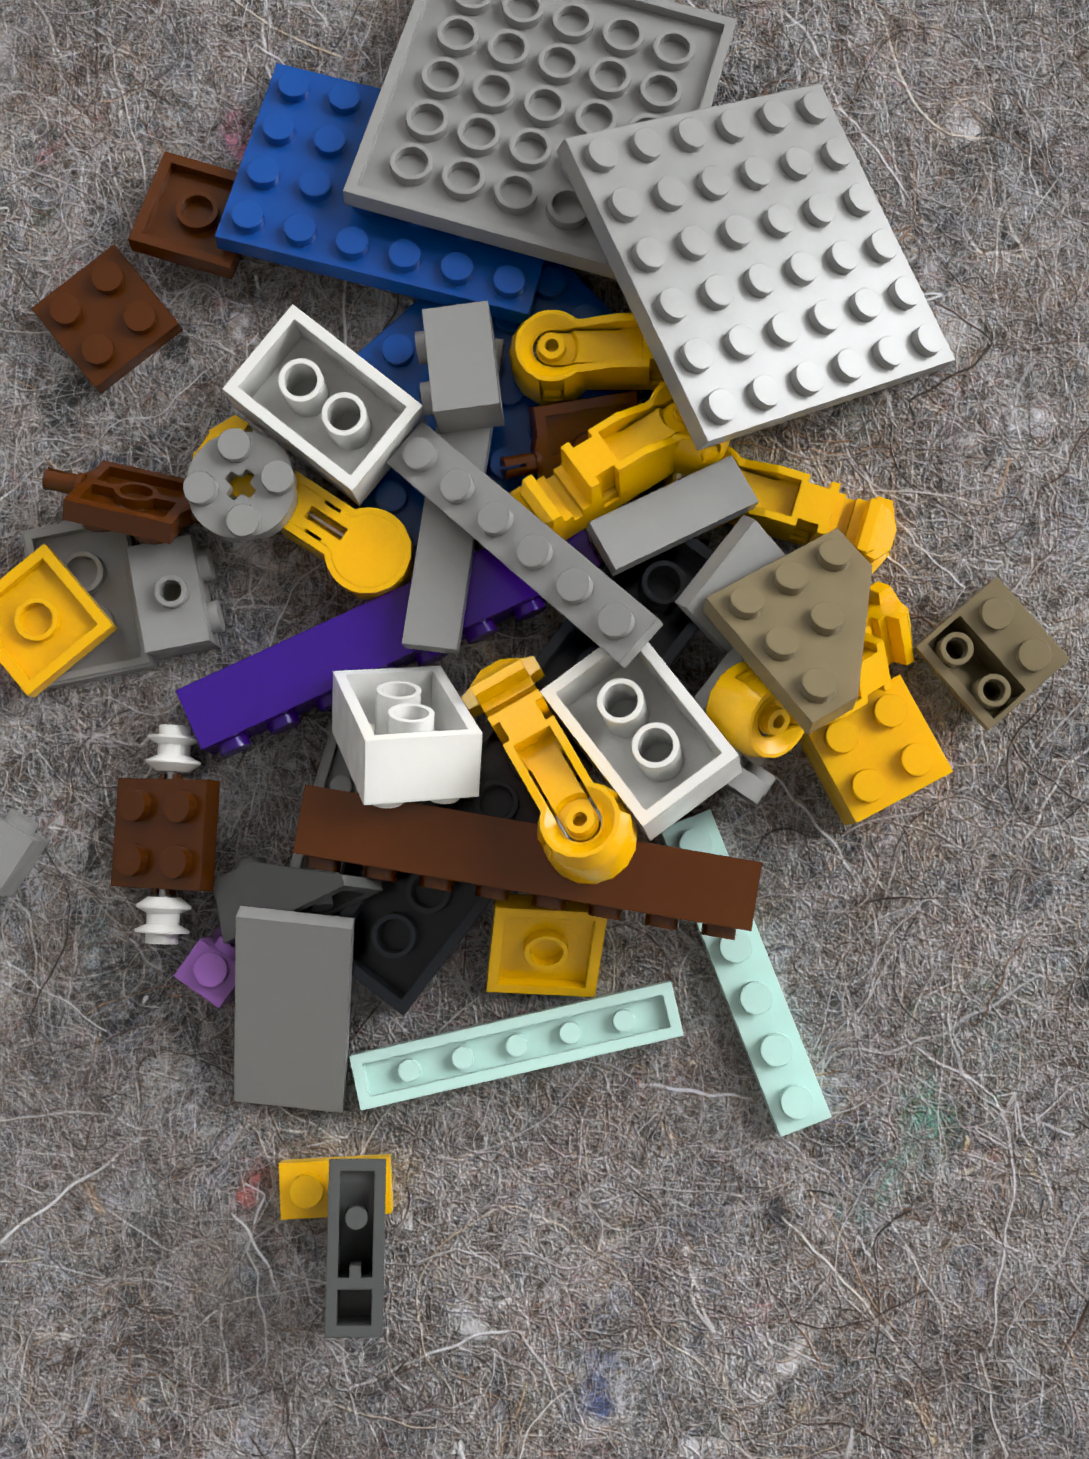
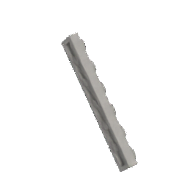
(525, 545)

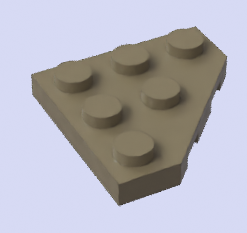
(802, 626)

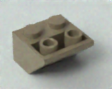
(991, 653)

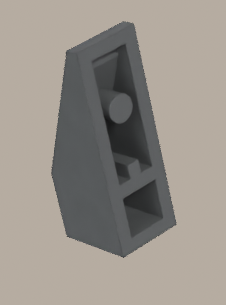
(285, 888)
(355, 1248)

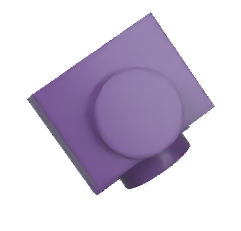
(210, 969)

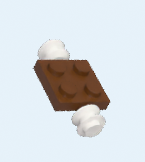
(166, 834)

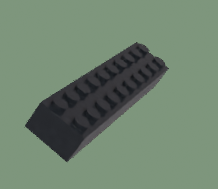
(414, 929)

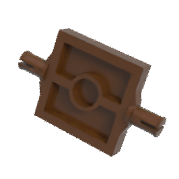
(563, 423)
(124, 501)

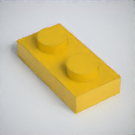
(305, 1186)

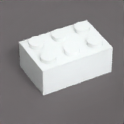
(324, 404)
(643, 735)
(405, 736)

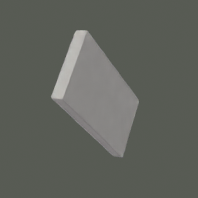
(292, 1008)

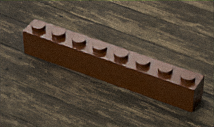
(507, 856)

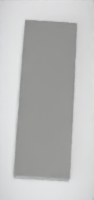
(671, 515)

